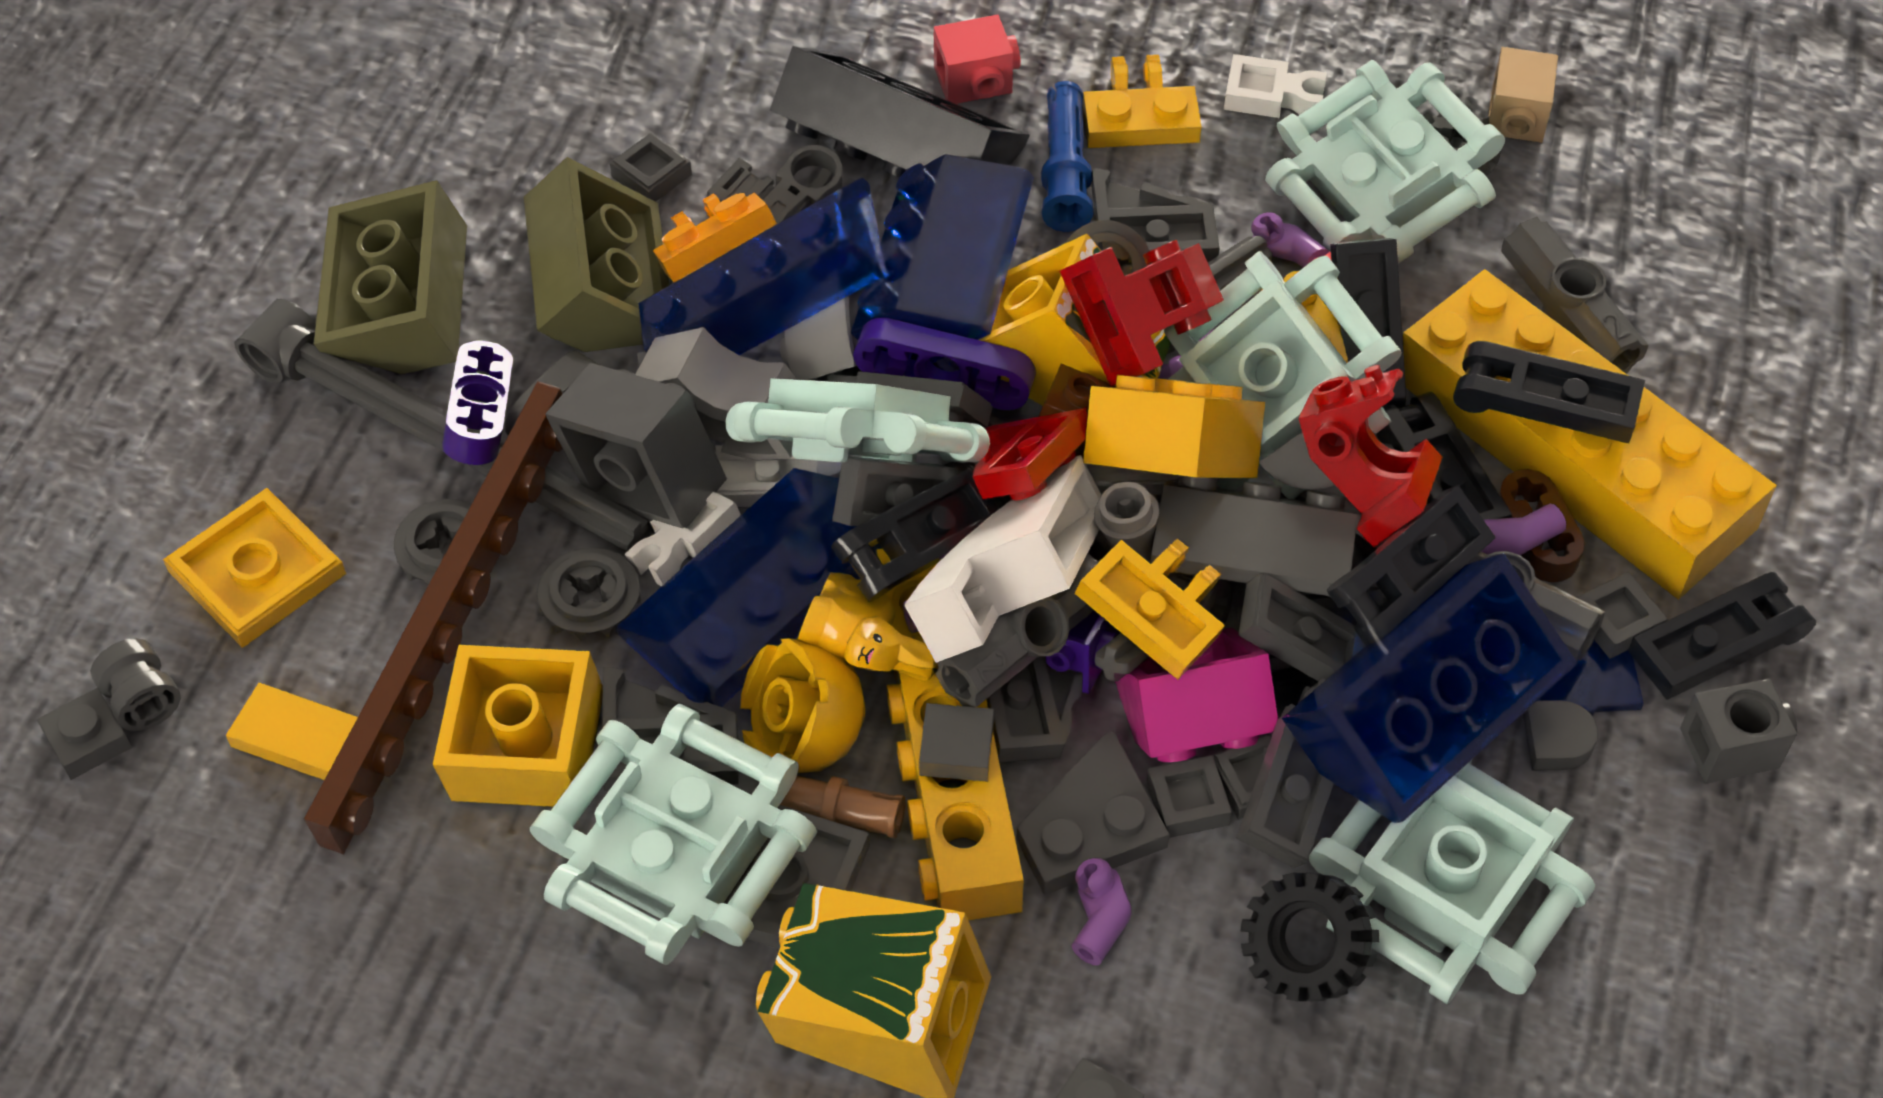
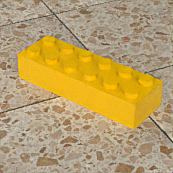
(1662, 502)

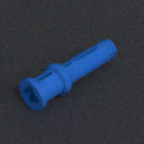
(1066, 171)

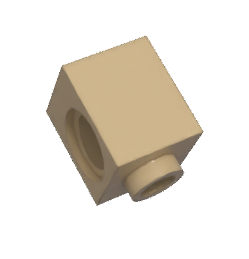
(1523, 93)

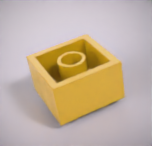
(1174, 428)
(517, 724)

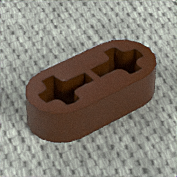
(1538, 487)

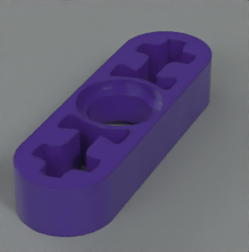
(968, 353)
(487, 416)

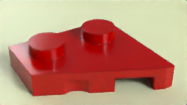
(1028, 452)

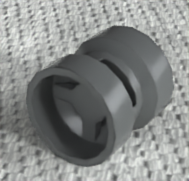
(137, 687)

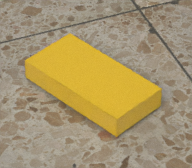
(290, 730)

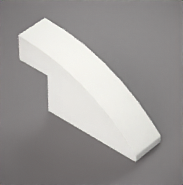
(1008, 562)

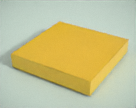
(254, 567)

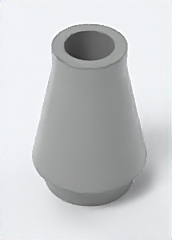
(1129, 515)

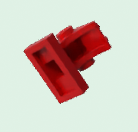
(1169, 291)
(1379, 481)

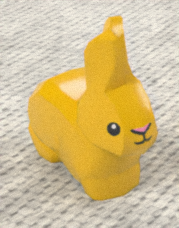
(862, 630)

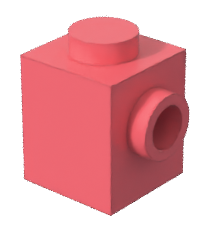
(975, 59)

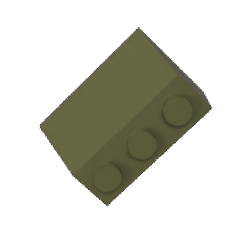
(591, 257)
(393, 280)

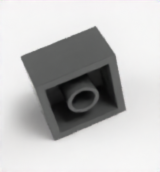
(637, 444)

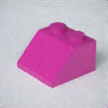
(1218, 700)

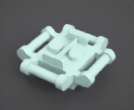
(1385, 160)
(1279, 349)
(859, 420)
(672, 836)
(1456, 877)

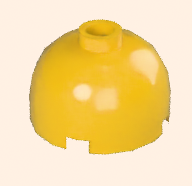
(802, 704)

